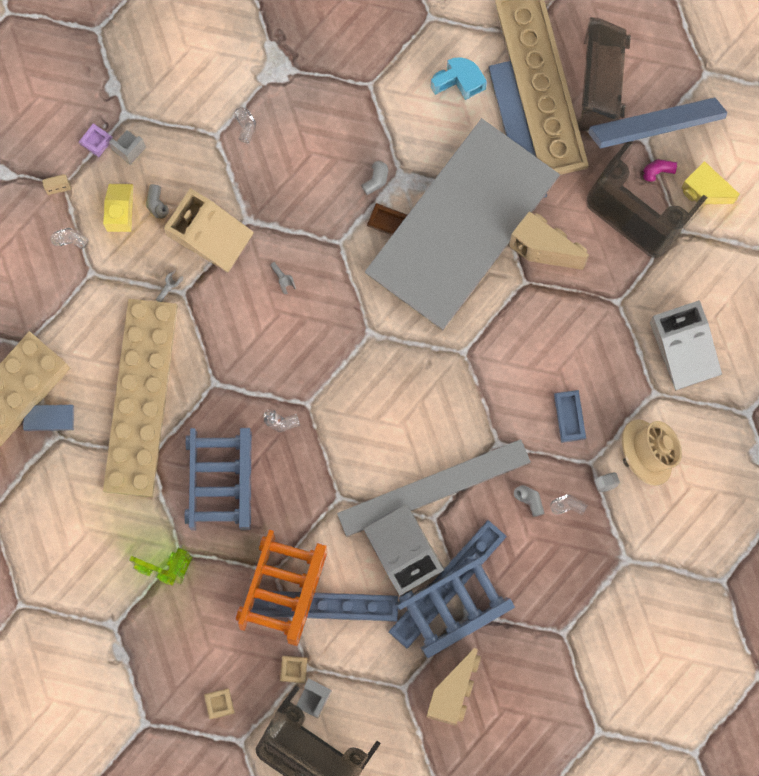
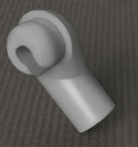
(378, 179)

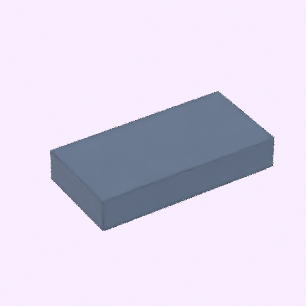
(569, 416)
(49, 418)

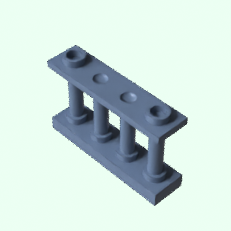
(241, 491)
(476, 617)

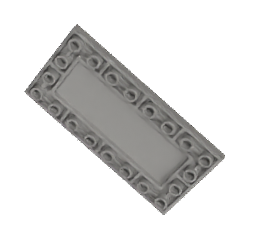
(461, 224)

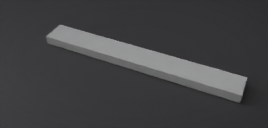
(435, 486)

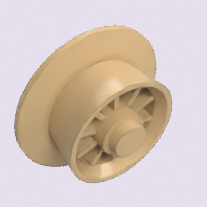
(651, 450)

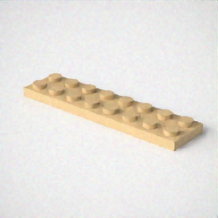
(542, 84)
(140, 398)

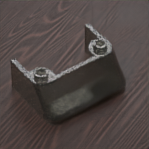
(603, 73)
(632, 216)
(299, 752)

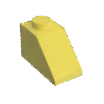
(709, 183)
(118, 208)

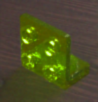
(177, 563)

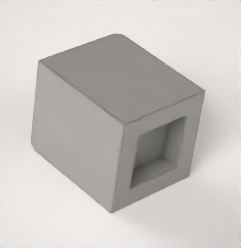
(128, 146)
(313, 698)

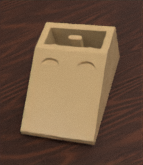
(208, 230)
(545, 245)
(449, 695)

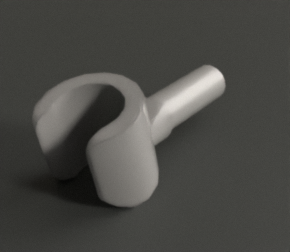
(284, 280)
(170, 283)

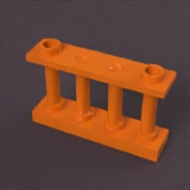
(300, 605)

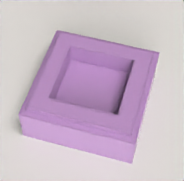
(95, 140)

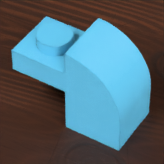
(461, 73)

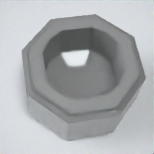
(607, 482)

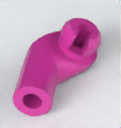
(658, 166)

